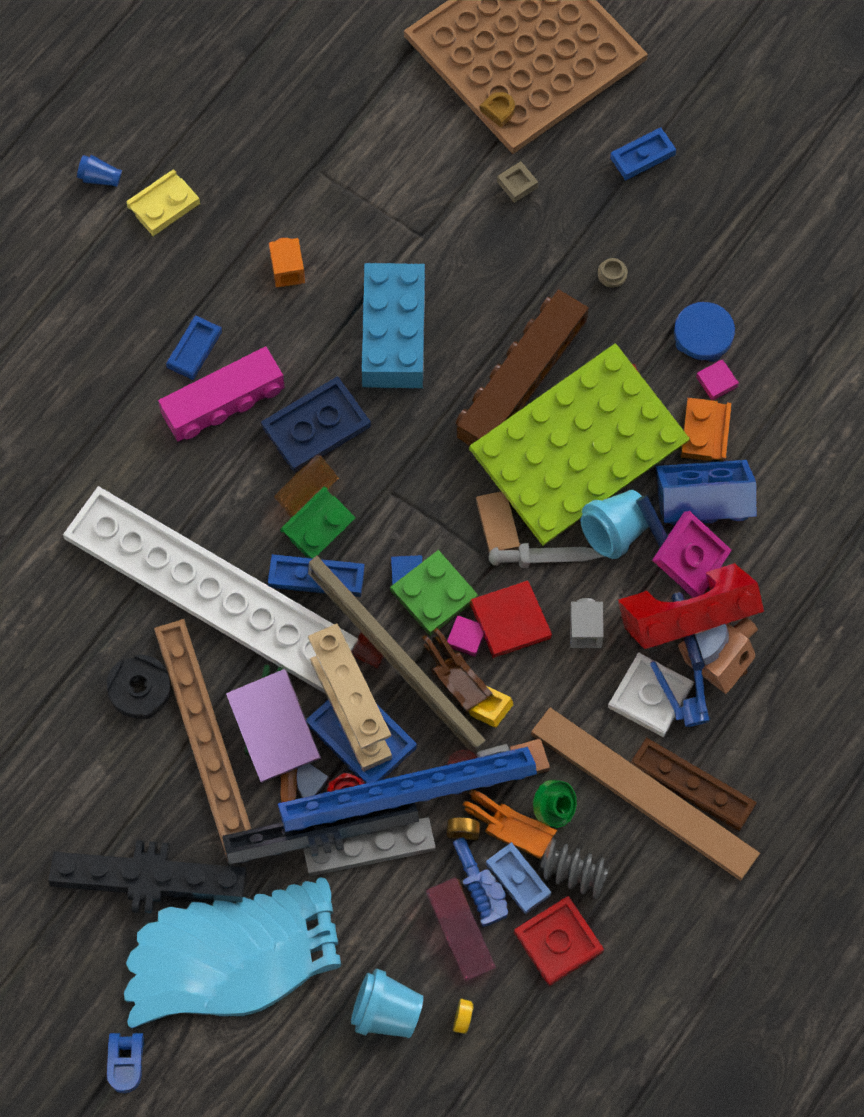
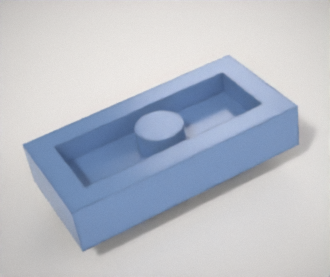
(518, 878)

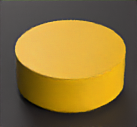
(463, 1016)

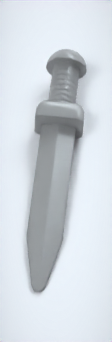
(527, 555)

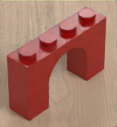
(730, 598)

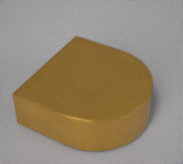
(499, 108)
(464, 828)

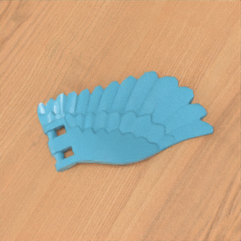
(231, 954)

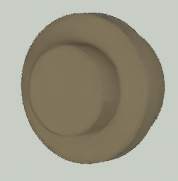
(612, 272)

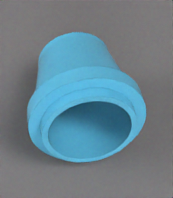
(613, 523)
(386, 1007)

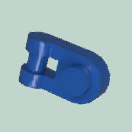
(125, 1073)

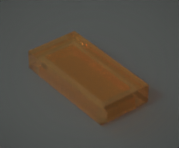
(305, 485)

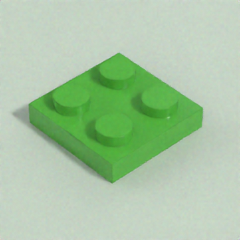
(433, 592)

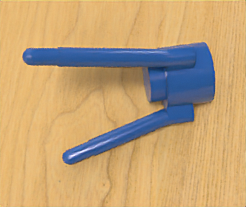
(694, 709)

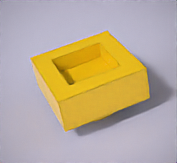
(492, 709)

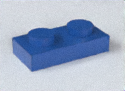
(643, 153)

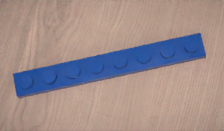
(407, 789)

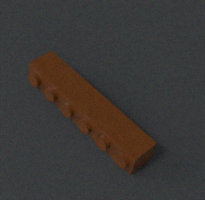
(524, 368)

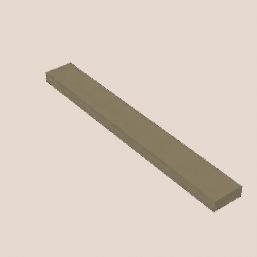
(396, 655)

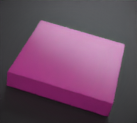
(690, 553)

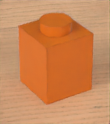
(286, 262)

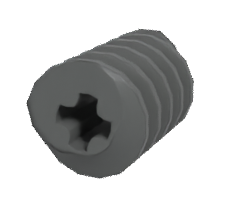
(574, 869)

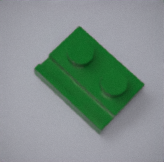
(317, 523)

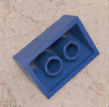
(707, 491)

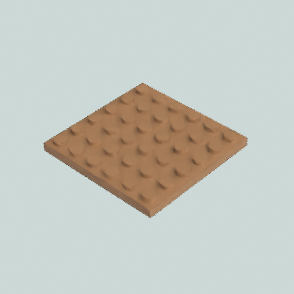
(537, 51)

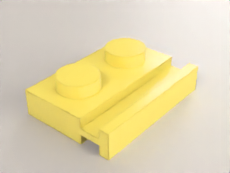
(163, 202)

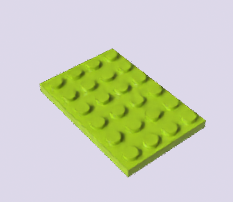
(579, 443)

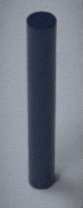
(652, 519)
(691, 642)

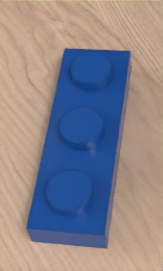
(292, 574)

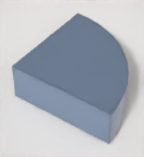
(712, 642)
(310, 780)

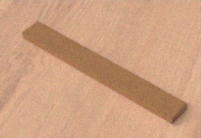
(202, 729)
(645, 794)

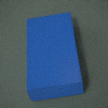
(194, 347)

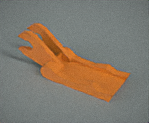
(511, 826)

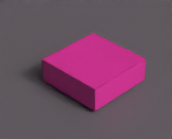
(717, 380)
(466, 636)

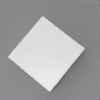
(643, 698)

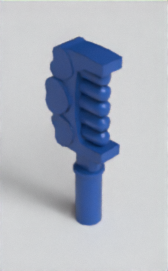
(484, 889)

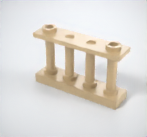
(350, 697)

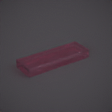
(460, 929)

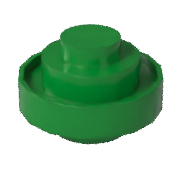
(554, 803)

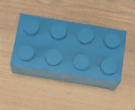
(393, 325)

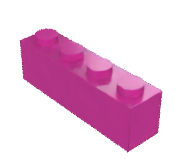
(222, 394)

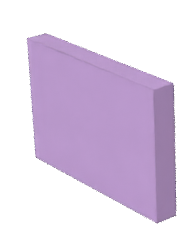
(273, 725)

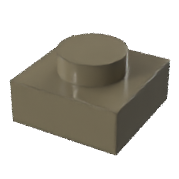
(517, 181)

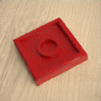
(510, 619)
(558, 941)

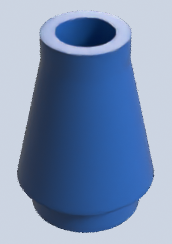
(98, 172)

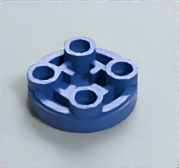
(704, 331)

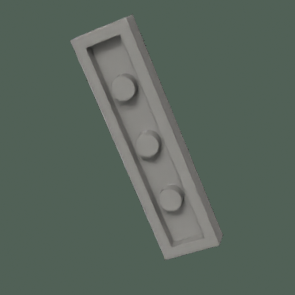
(374, 848)

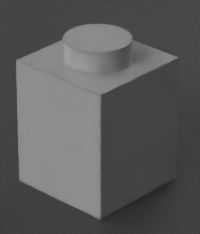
(586, 624)

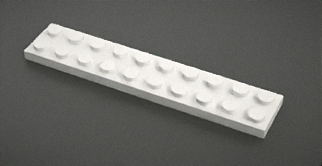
(200, 583)

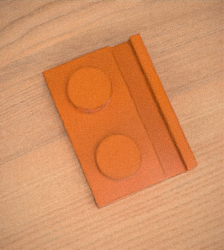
(707, 428)

